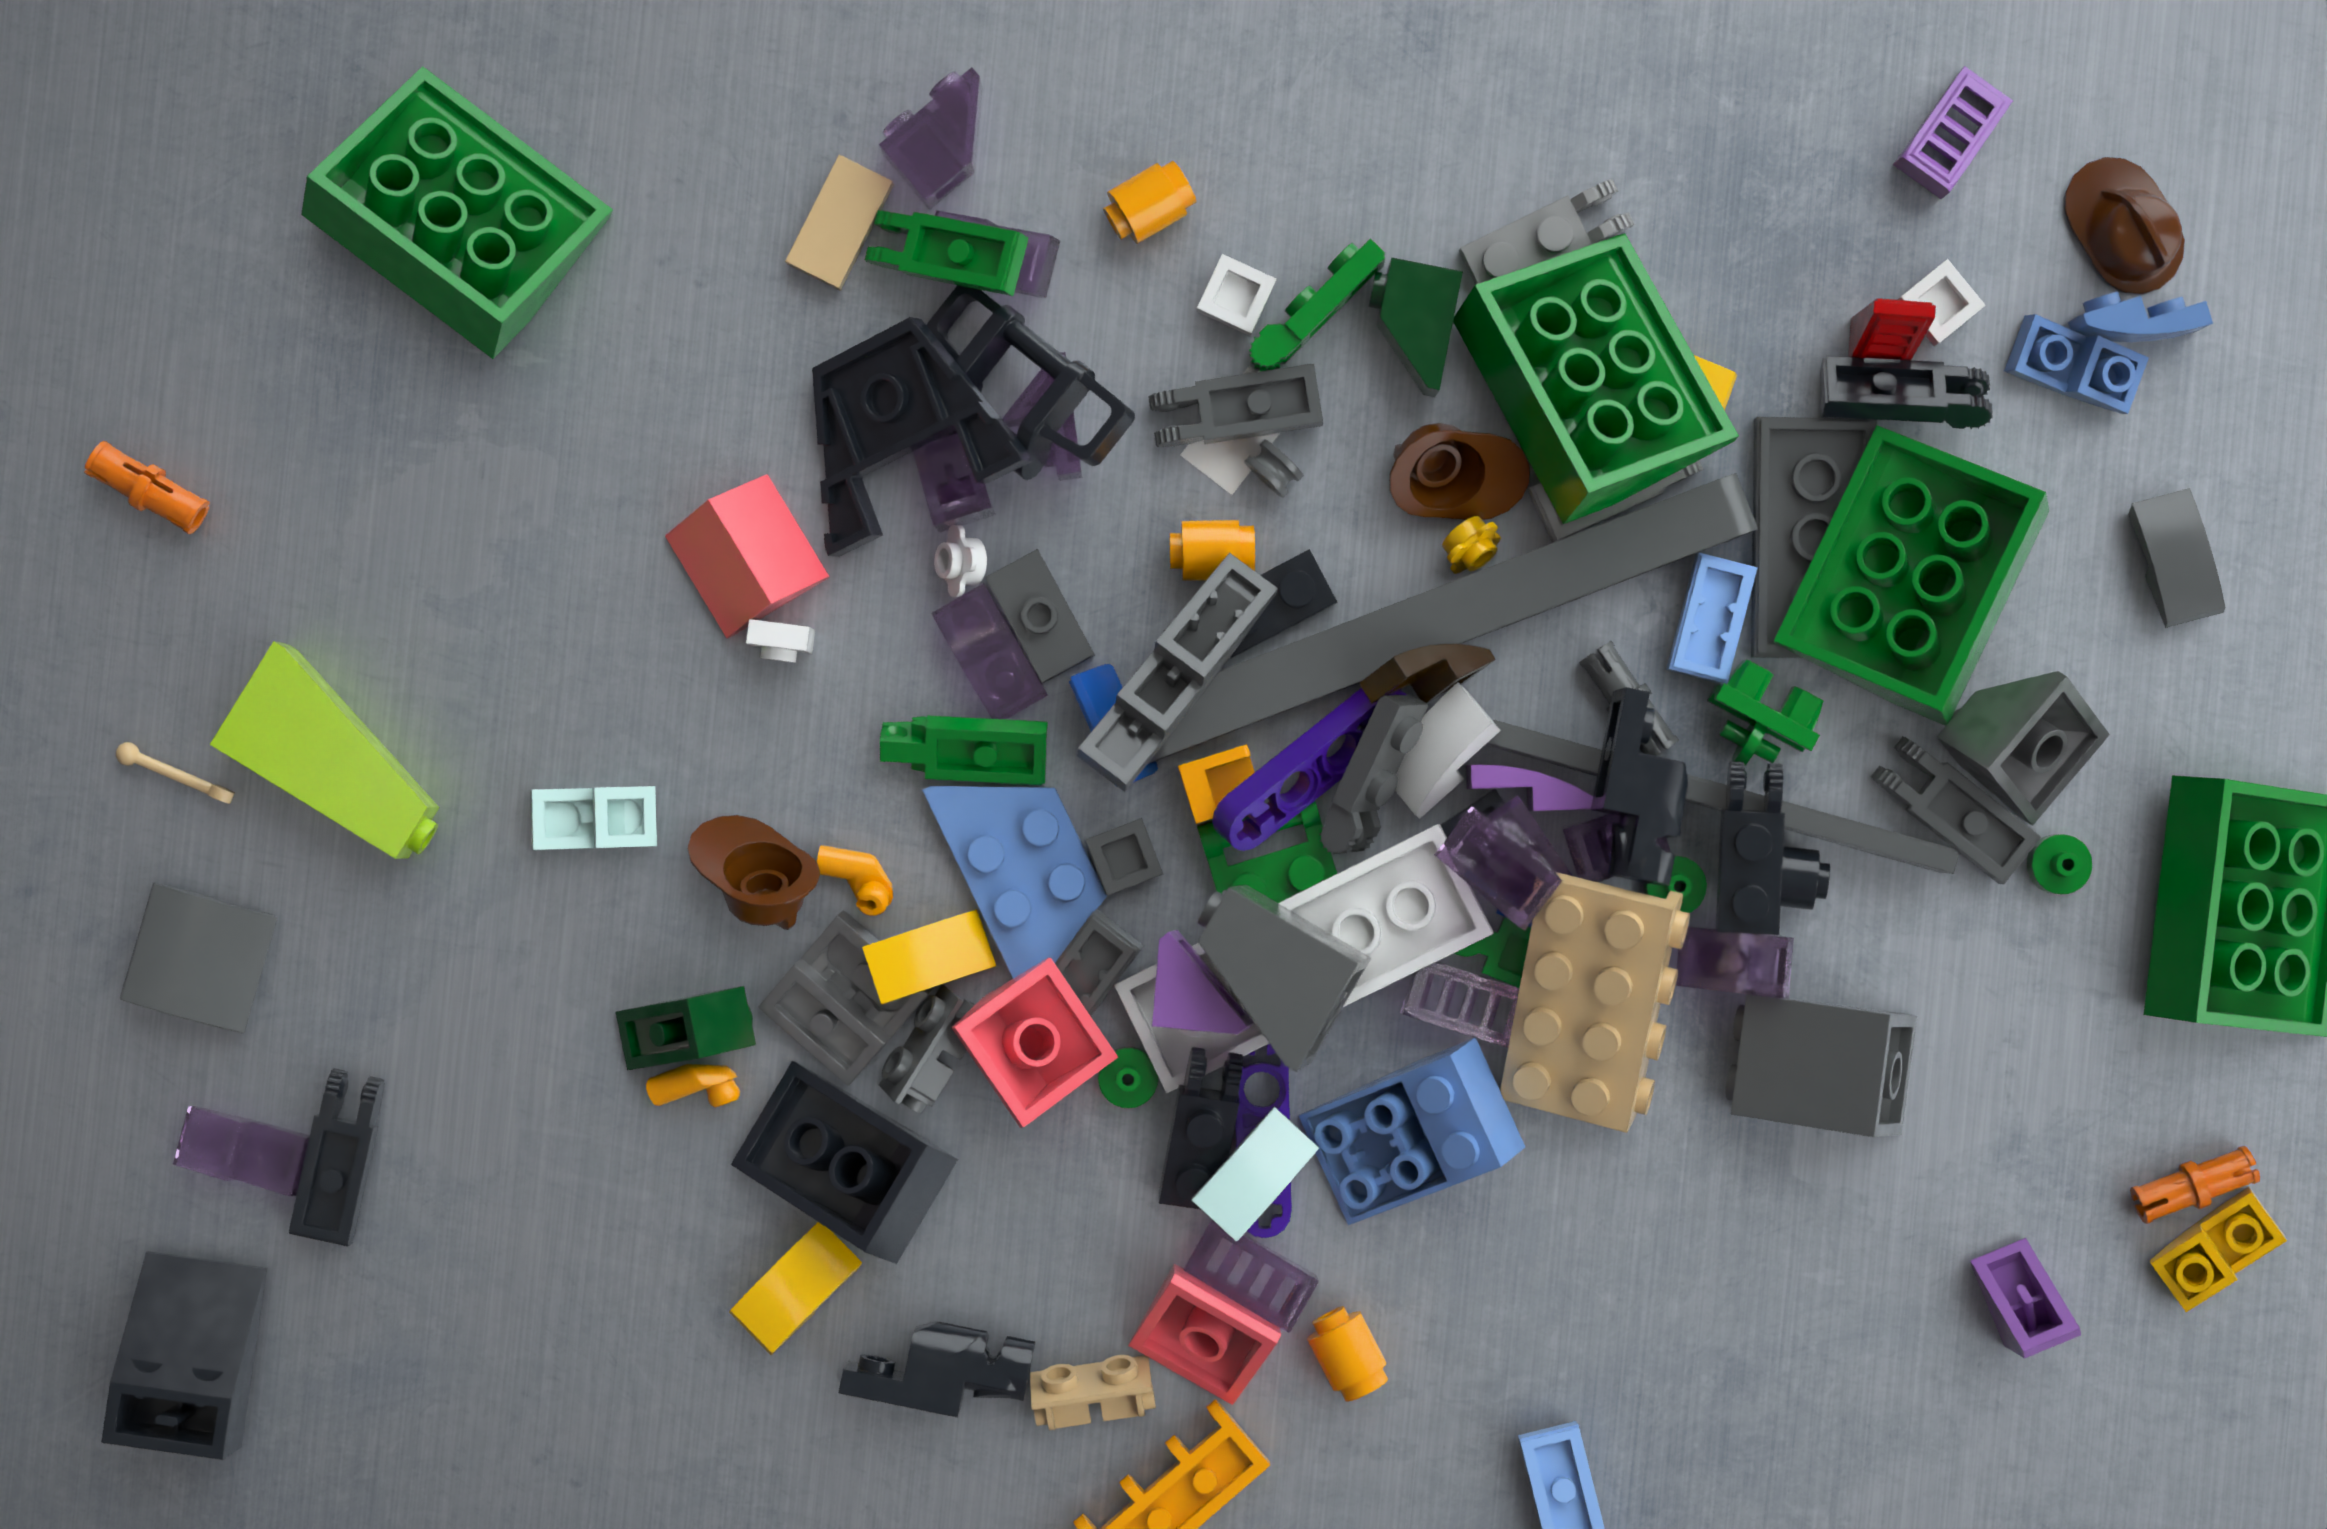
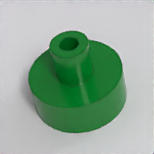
(2046, 862)
(1692, 884)
(1134, 1094)

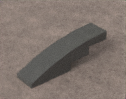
(1177, 671)

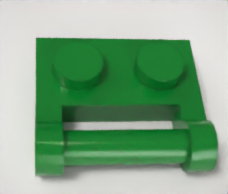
(1276, 873)

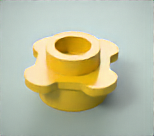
(1471, 544)

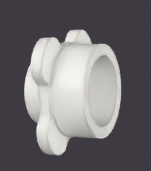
(960, 561)

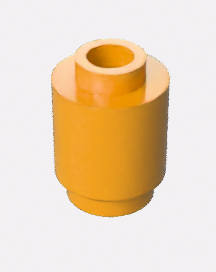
(1149, 202)
(1207, 543)
(1348, 1353)

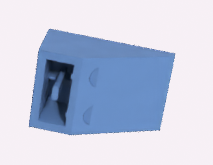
(1413, 1132)

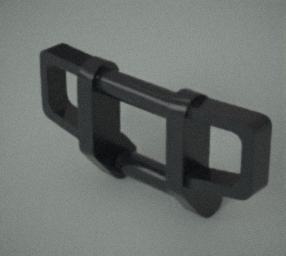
(1058, 402)

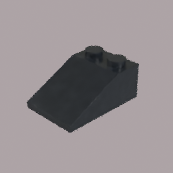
(844, 1163)

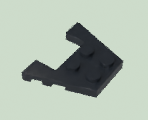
(888, 402)

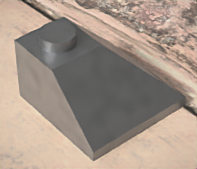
(2025, 740)

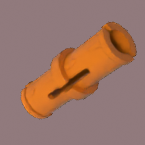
(146, 487)
(2195, 1184)

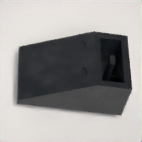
(186, 1357)

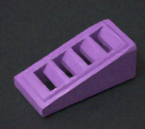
(1928, 171)

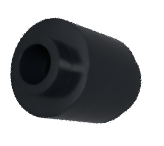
(1803, 878)

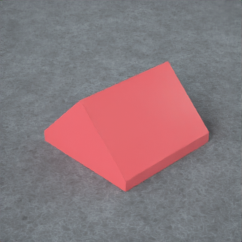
(746, 554)
(1034, 1041)
(1204, 1335)

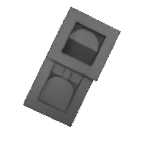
(2178, 557)

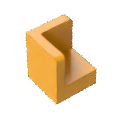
(1214, 777)

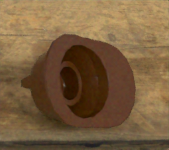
(2125, 225)
(1457, 473)
(754, 868)

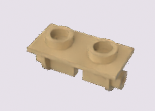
(1064, 1391)

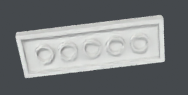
(1392, 907)

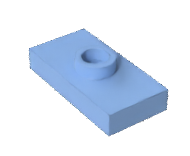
(1711, 618)

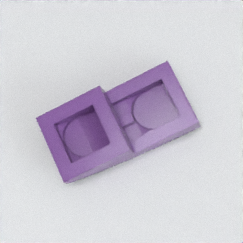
(1542, 790)

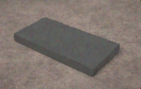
(1797, 486)

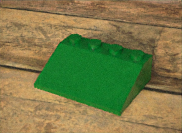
(454, 211)
(1592, 375)
(1913, 573)
(2242, 908)

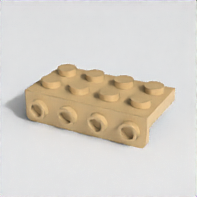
(1593, 1002)

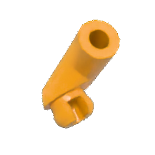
(863, 875)
(692, 1078)

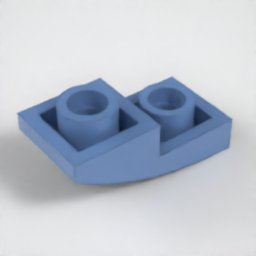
(2129, 321)
(2076, 364)

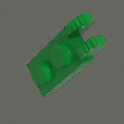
(952, 251)
(1314, 309)

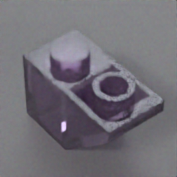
(940, 142)

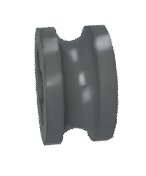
(1273, 468)

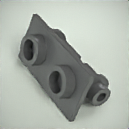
(913, 1071)

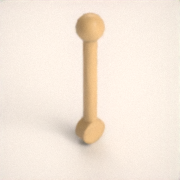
(128, 754)

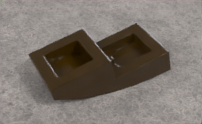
(1428, 669)

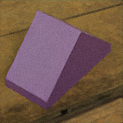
(1191, 994)
(2023, 1300)

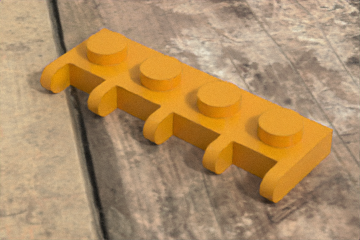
(1195, 1484)

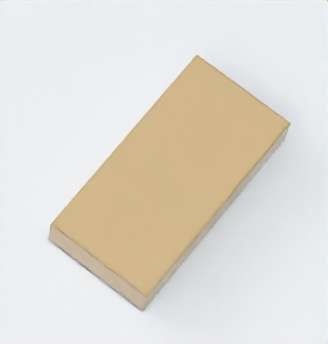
(839, 222)

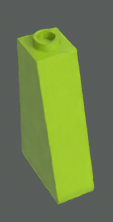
(318, 750)

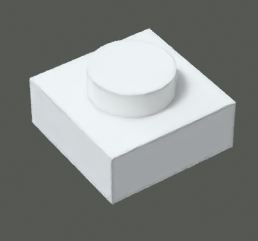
(1236, 295)
(1953, 300)
(780, 640)

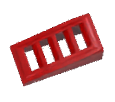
(1890, 329)

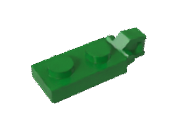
(969, 748)

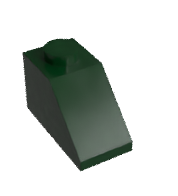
(1417, 316)
(686, 1028)

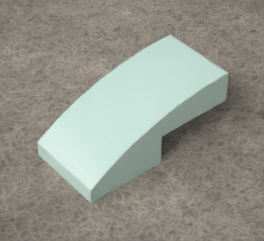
(593, 817)
(1255, 1174)

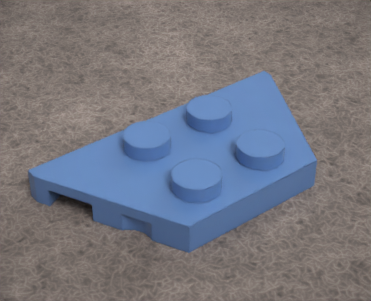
(1020, 866)

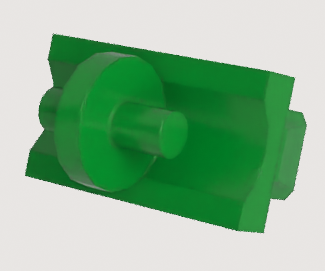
(1742, 698)

